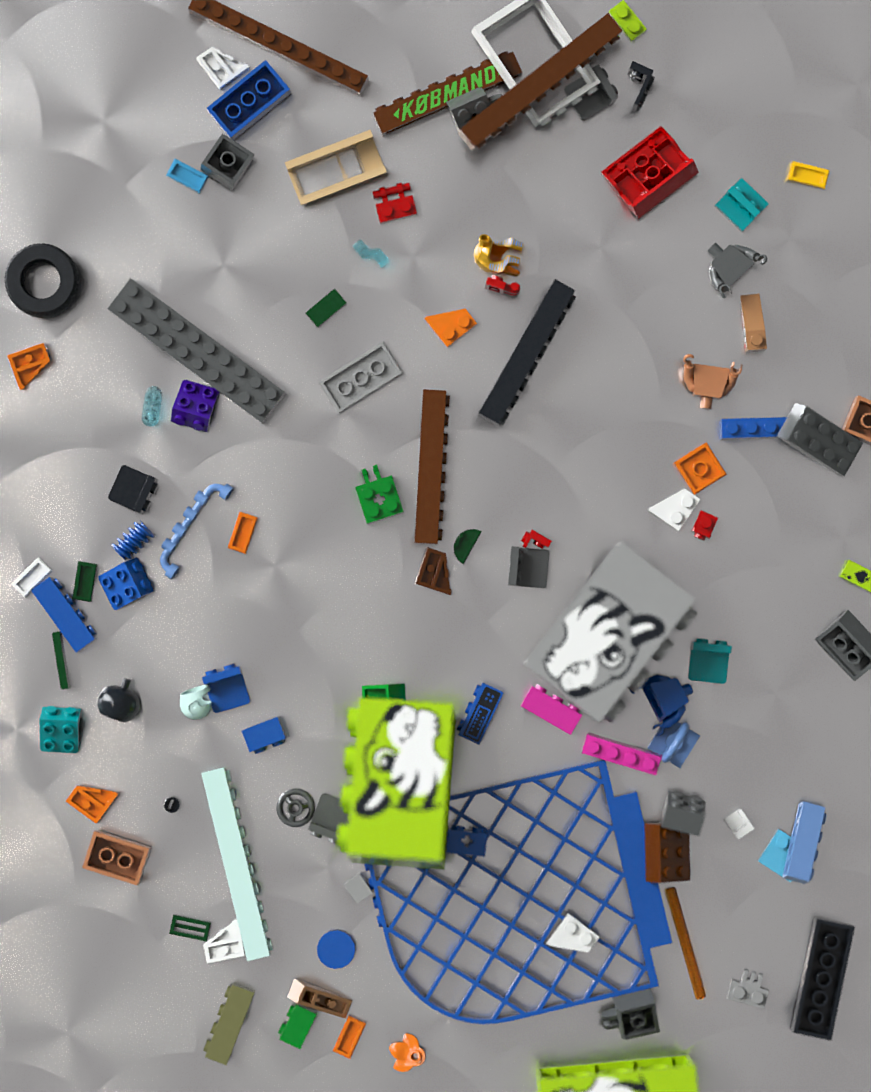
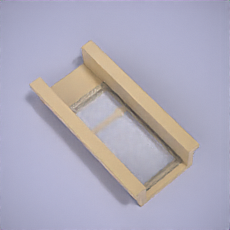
(335, 167)

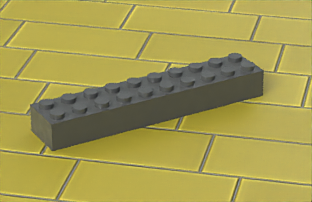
(196, 351)

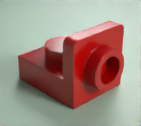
(704, 525)
(539, 540)

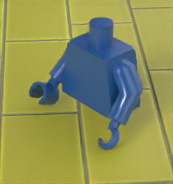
(666, 699)

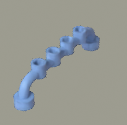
(190, 515)

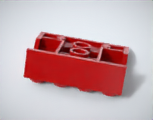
(650, 172)

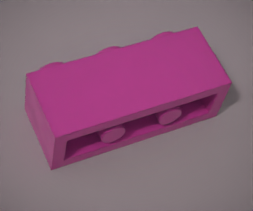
(551, 709)

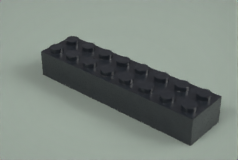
(526, 353)

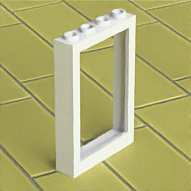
(508, 13)

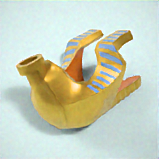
(489, 254)

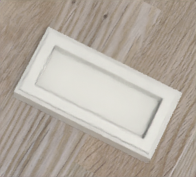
(31, 577)

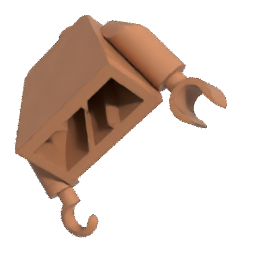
(709, 381)

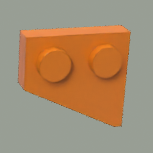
(451, 325)
(28, 363)
(91, 801)

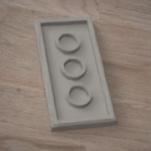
(360, 377)

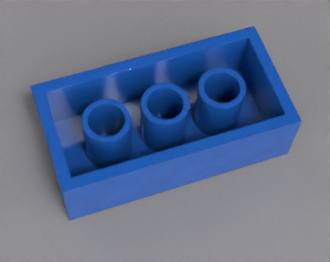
(248, 100)

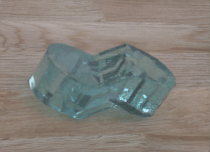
(374, 253)
(153, 397)

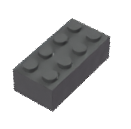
(819, 439)

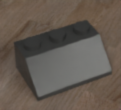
(848, 644)

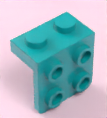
(709, 661)
(59, 729)

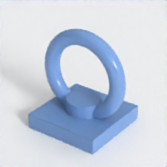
(674, 743)

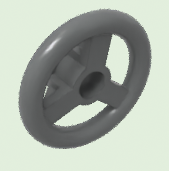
(285, 797)

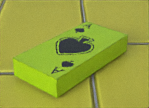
(857, 575)

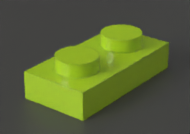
(627, 20)

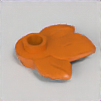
(404, 1053)

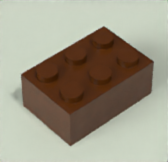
(666, 854)

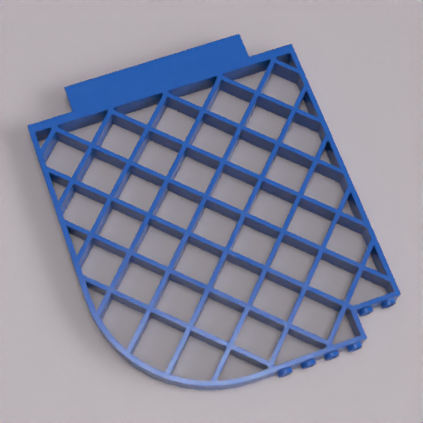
(643, 896)

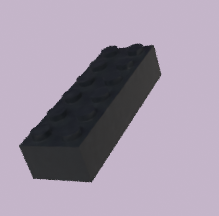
(822, 978)

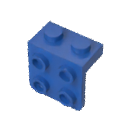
(125, 583)
(226, 688)

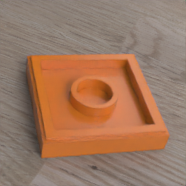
(700, 468)

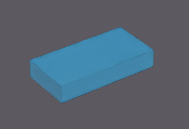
(187, 176)

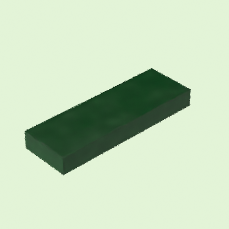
(61, 660)

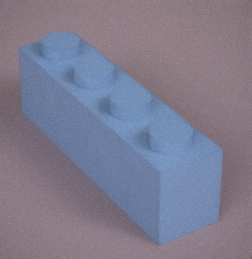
(804, 842)

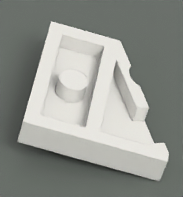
(220, 66)
(675, 508)
(225, 945)

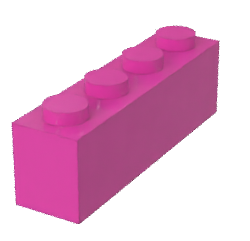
(622, 753)

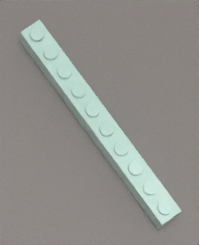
(236, 863)

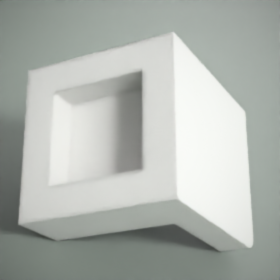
(739, 823)

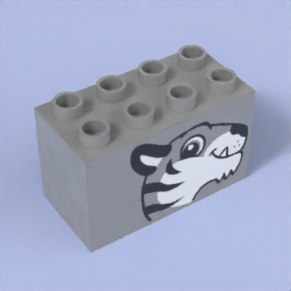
(611, 634)

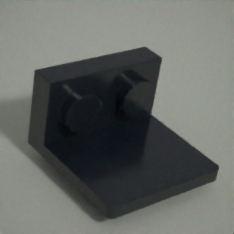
(641, 73)

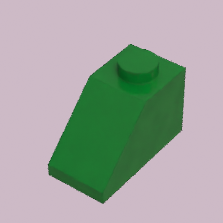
(384, 691)

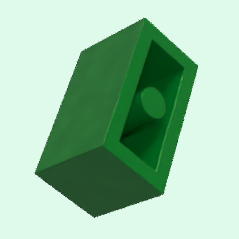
(297, 1026)

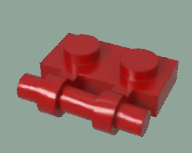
(395, 208)
(497, 285)

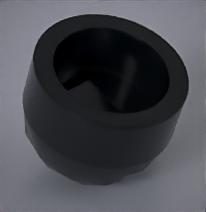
(175, 805)

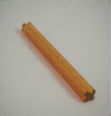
(685, 943)

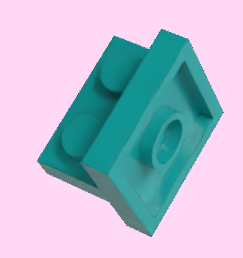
(741, 204)

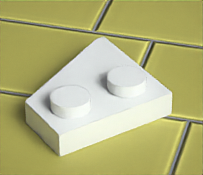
(573, 935)

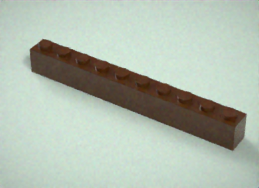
(280, 45)
(539, 82)

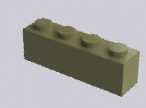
(229, 1024)

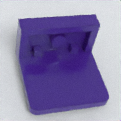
(194, 405)

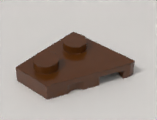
(434, 571)

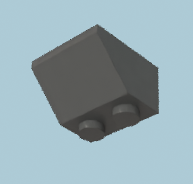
(227, 161)

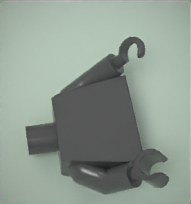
(731, 265)

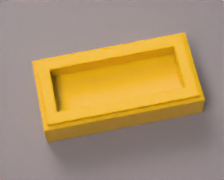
(808, 175)

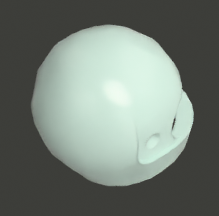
(193, 704)

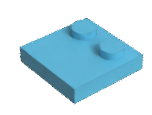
(776, 852)

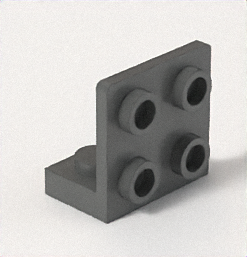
(528, 567)

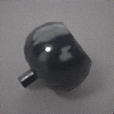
(118, 702)

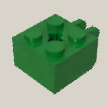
(385, 488)

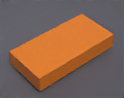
(242, 532)
(349, 1036)

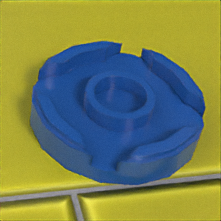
(336, 949)

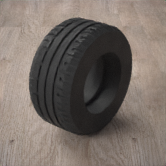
(23, 262)

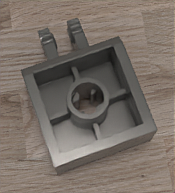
(468, 104)
(683, 813)
(633, 1015)

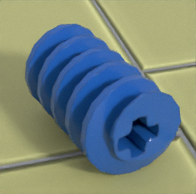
(133, 540)

